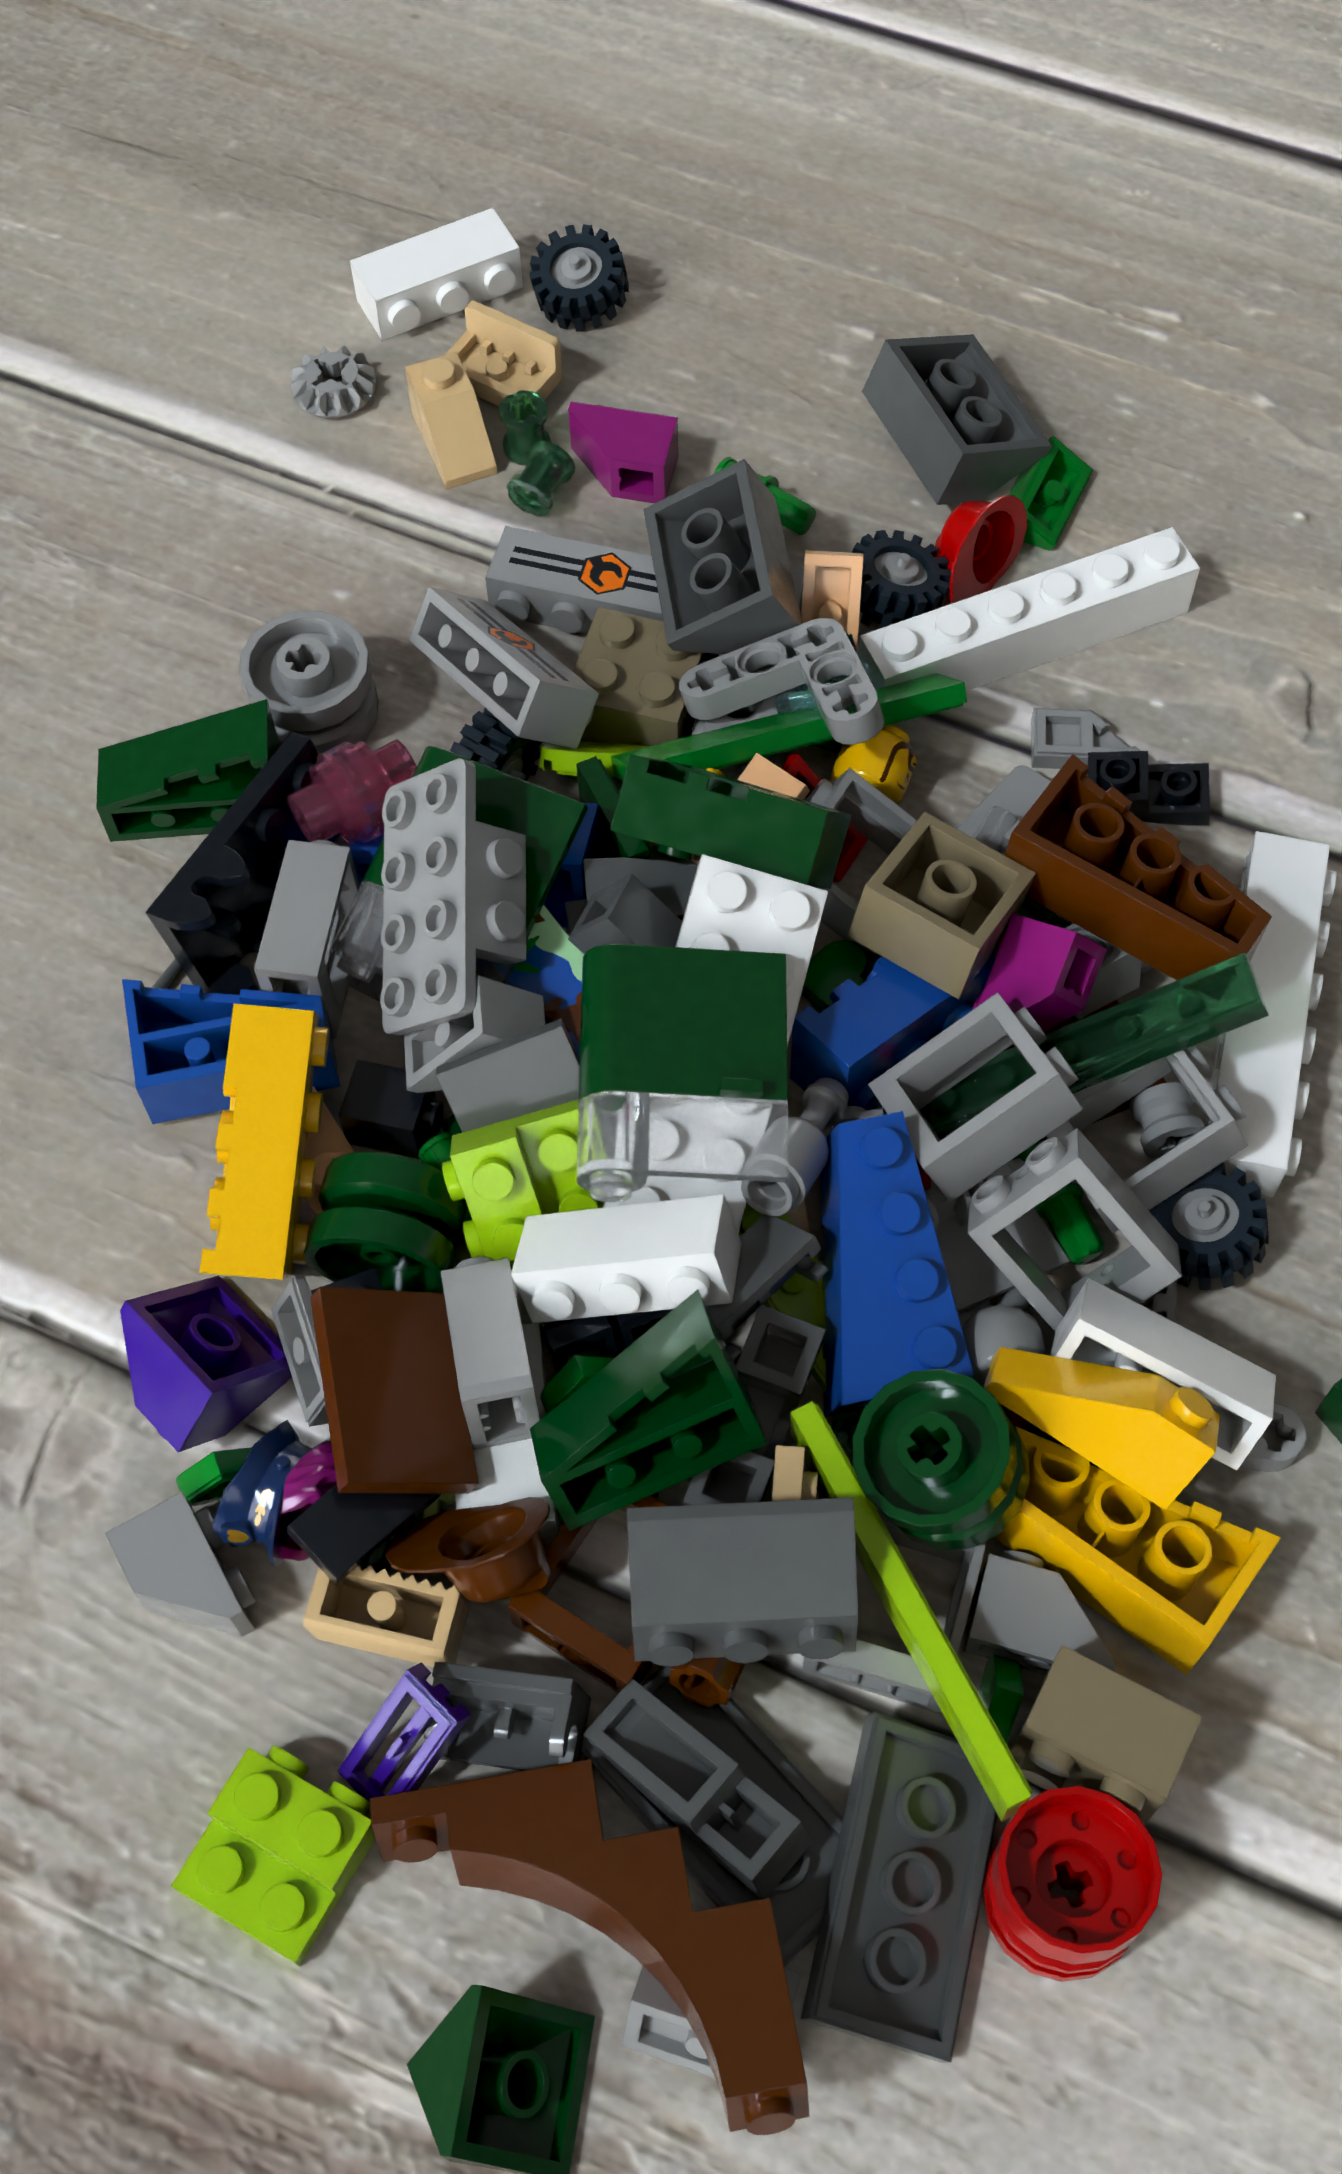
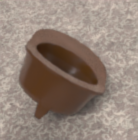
(482, 1550)

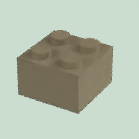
(635, 680)
(940, 904)
(1103, 1735)

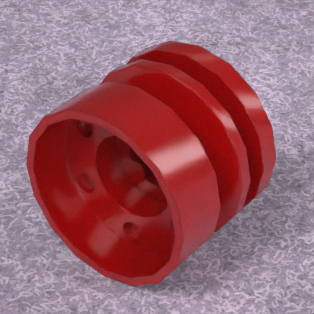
(1087, 1845)

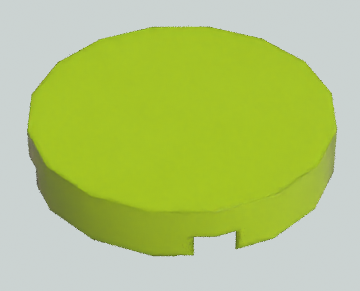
(564, 758)

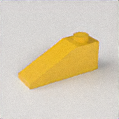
(1113, 1417)

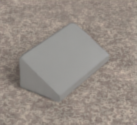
(298, 1337)

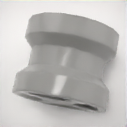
(1164, 1117)

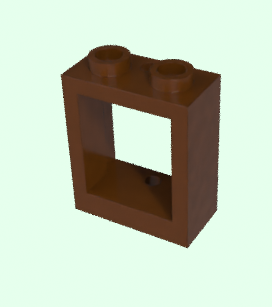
(566, 1632)

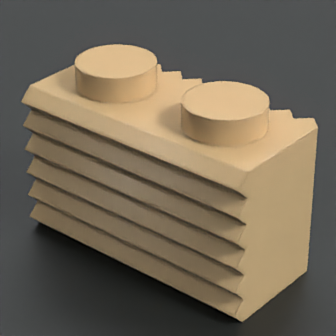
(388, 1615)

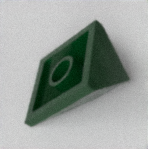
(505, 2081)

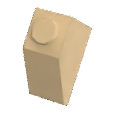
(450, 419)

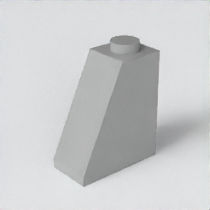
(489, 1351)

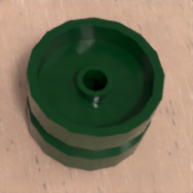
(387, 1218)
(915, 1426)

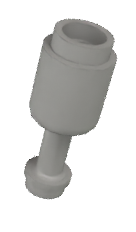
(807, 1150)

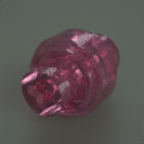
(350, 791)

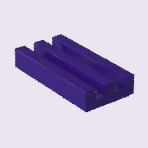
(432, 1706)

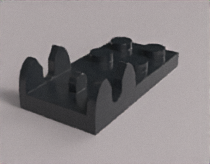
(225, 889)

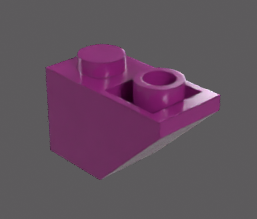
(626, 449)
(1043, 971)

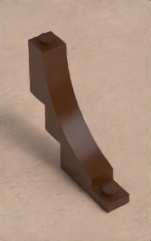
(545, 1842)

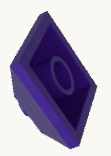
(199, 1360)

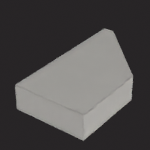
(1066, 732)

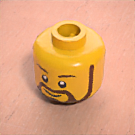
(883, 761)

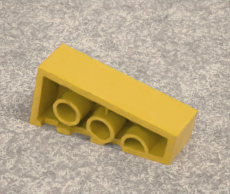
(265, 1142)
(1145, 1568)

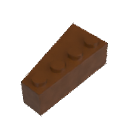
(1130, 881)

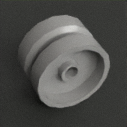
(313, 677)

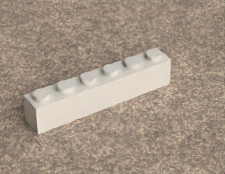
(1038, 616)
(1265, 1057)

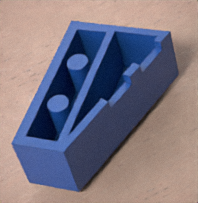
(183, 1045)

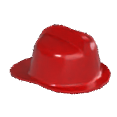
(981, 543)

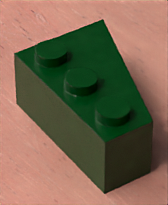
(183, 775)
(729, 820)
(647, 1419)

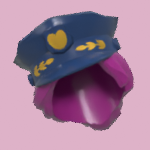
(272, 1490)

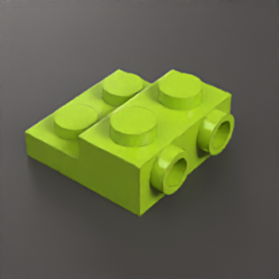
(514, 1173)
(277, 1852)

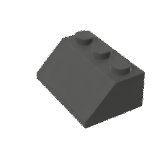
(953, 416)
(721, 563)
(743, 1580)

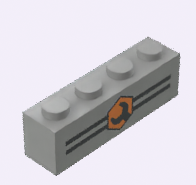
(566, 580)
(504, 668)

